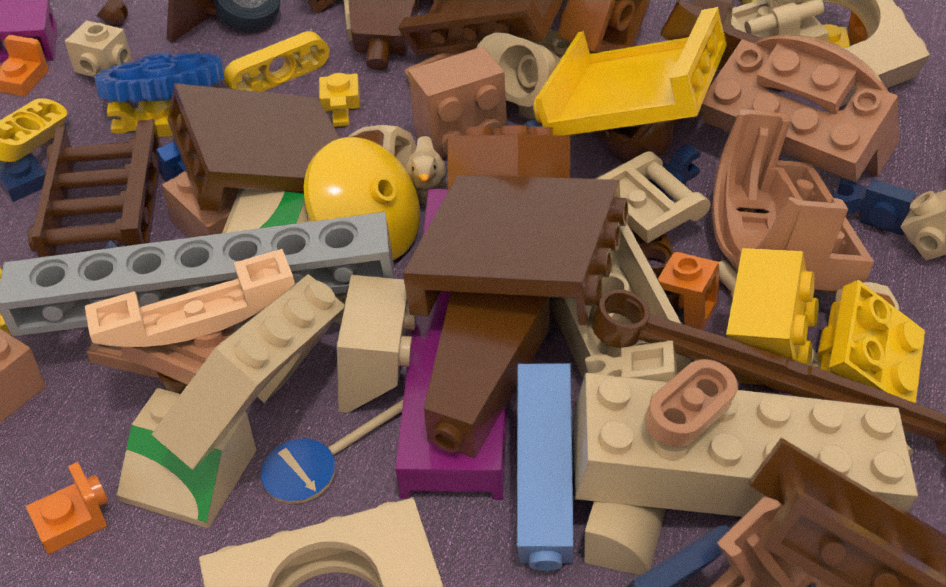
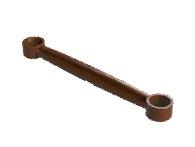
(753, 363)

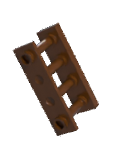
(135, 202)
(843, 528)

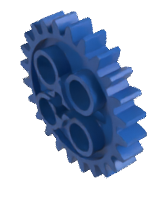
(155, 74)

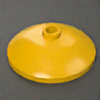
(361, 179)

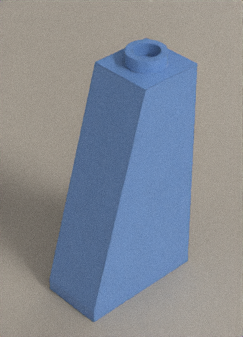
(544, 466)

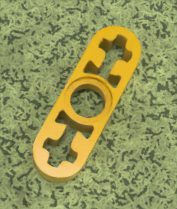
(293, 66)
(29, 128)

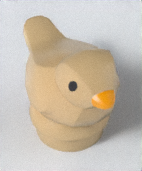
(426, 169)

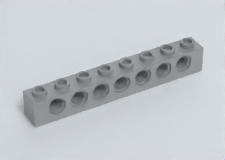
(53, 290)

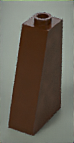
(479, 363)

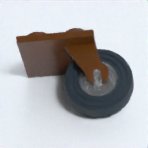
(239, 14)

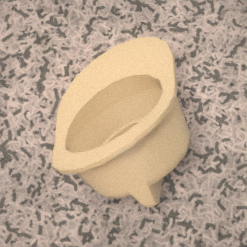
(524, 64)

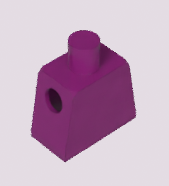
(28, 20)

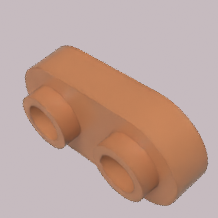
(682, 410)

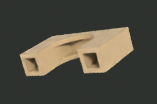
(891, 45)
(247, 366)
(377, 545)

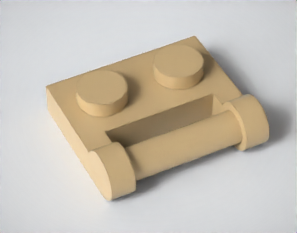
(648, 208)

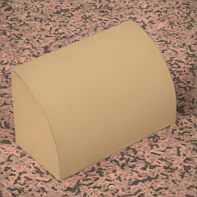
(623, 536)

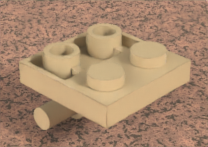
(788, 19)

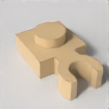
(644, 361)

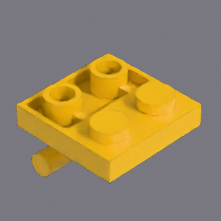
(872, 343)

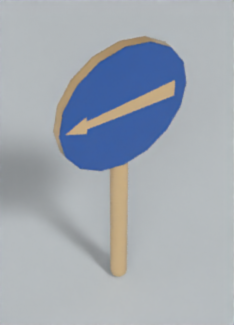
(306, 467)

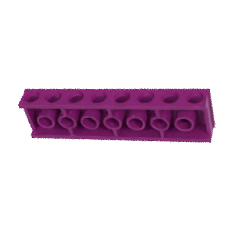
(421, 463)

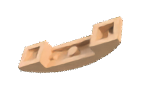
(194, 314)

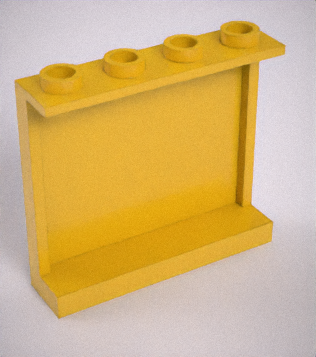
(631, 83)

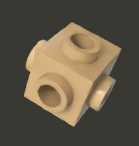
(97, 48)
(927, 224)

